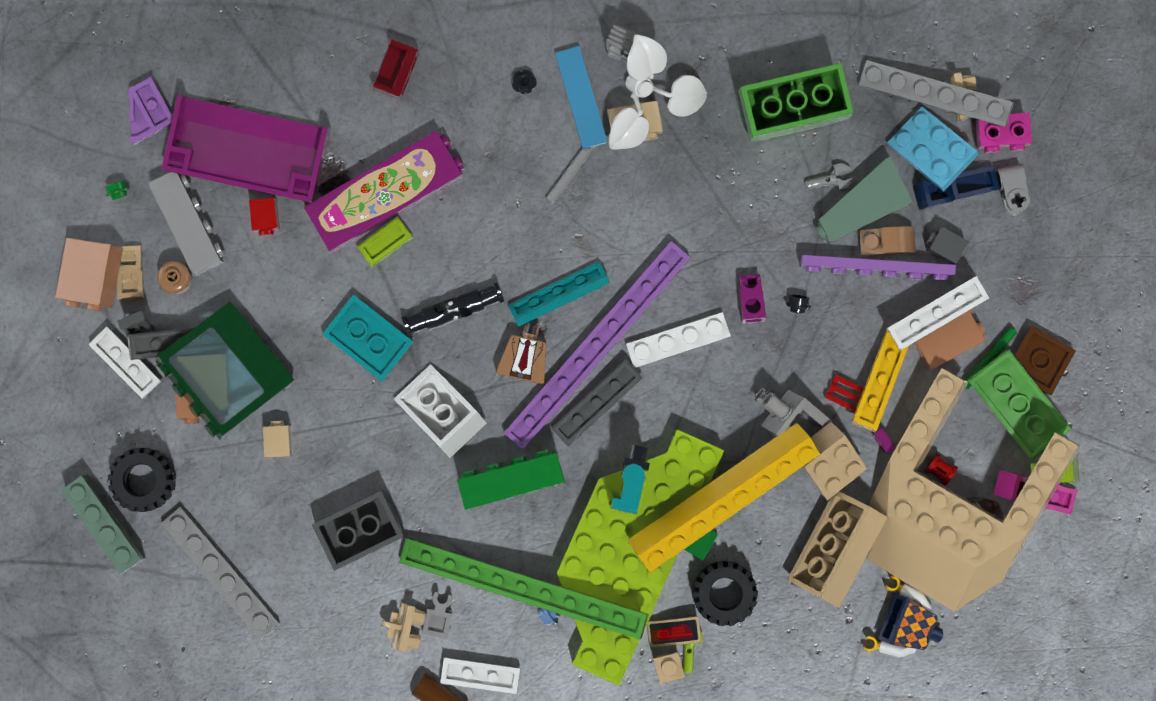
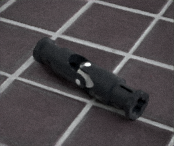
(469, 304)

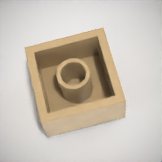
(835, 465)

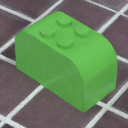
(796, 102)

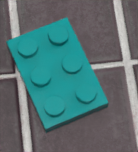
(367, 338)

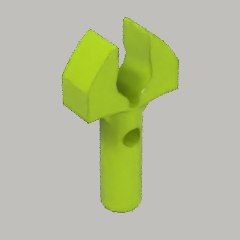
(689, 656)

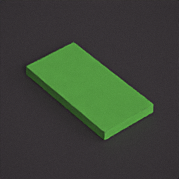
(1019, 403)

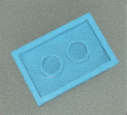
(932, 148)

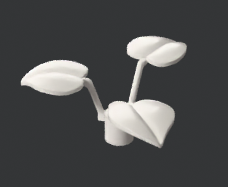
(643, 61)

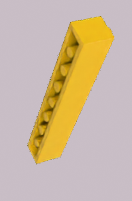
(723, 497)

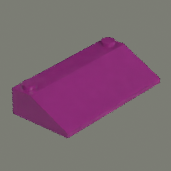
(245, 149)

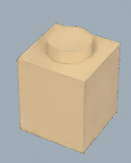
(277, 440)
(668, 667)

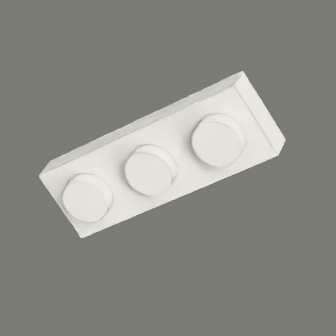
(117, 356)
(480, 675)

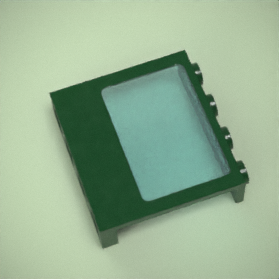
(223, 370)

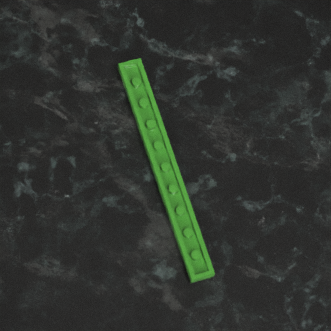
(524, 588)

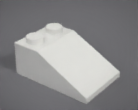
(440, 411)

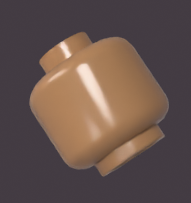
(179, 285)

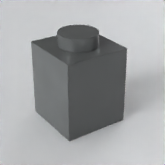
(946, 245)

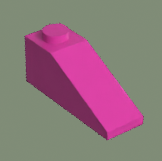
(1010, 485)

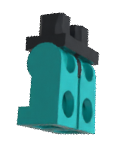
(633, 480)

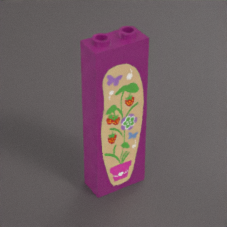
(384, 191)

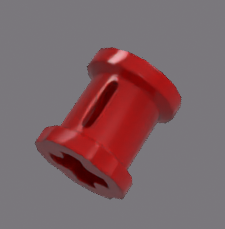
(932, 467)

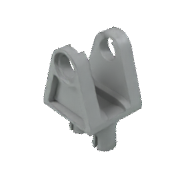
(786, 409)

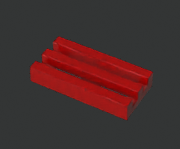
(833, 387)

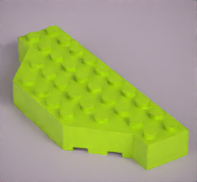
(605, 564)

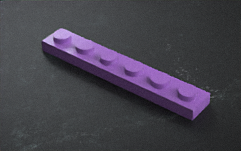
(888, 268)

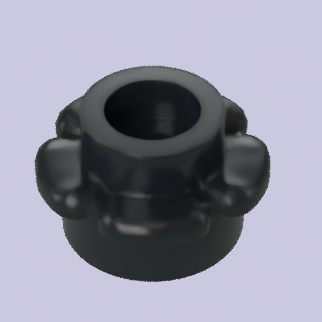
(524, 88)
(798, 303)

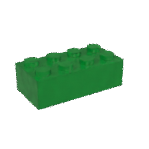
(511, 480)

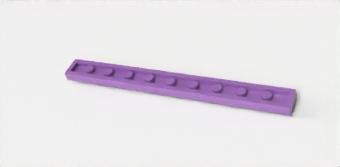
(597, 345)

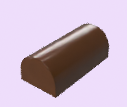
(432, 690)

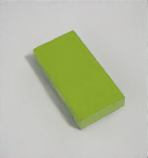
(384, 241)

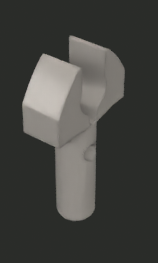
(831, 178)

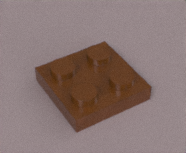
(1044, 358)

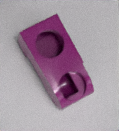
(751, 299)

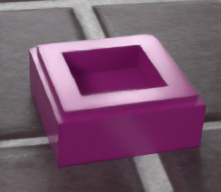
(883, 441)

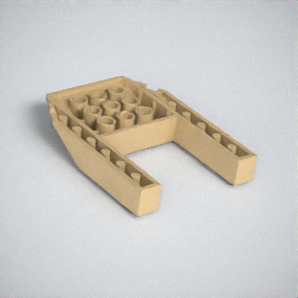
(938, 536)

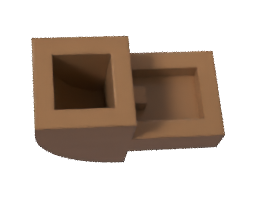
(887, 241)

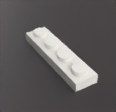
(938, 313)
(678, 340)

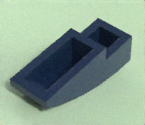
(965, 186)

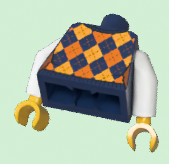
(907, 624)

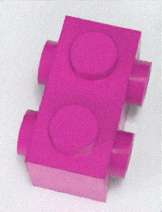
(1003, 136)

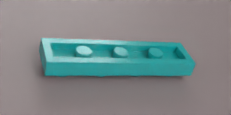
(558, 293)

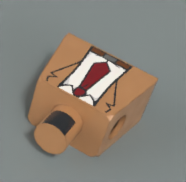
(524, 356)

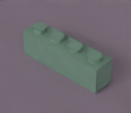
(103, 524)

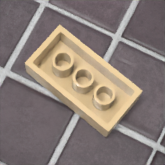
(837, 548)

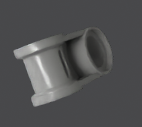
(1013, 183)

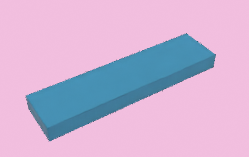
(581, 98)

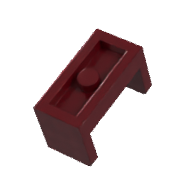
(396, 69)

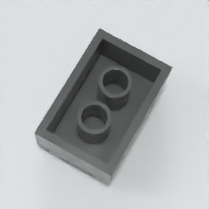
(358, 530)

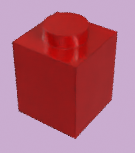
(264, 216)

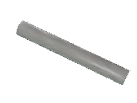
(569, 174)

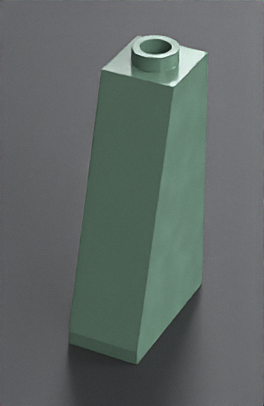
(870, 200)

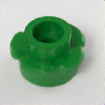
(117, 190)

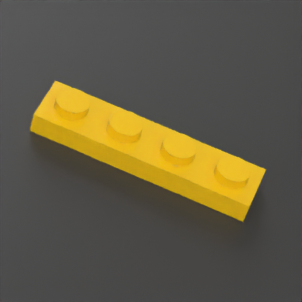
(879, 384)

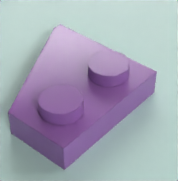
(147, 111)

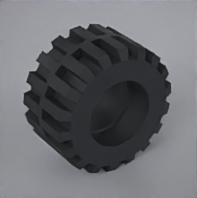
(120, 485)
(747, 598)

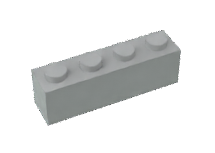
(186, 222)

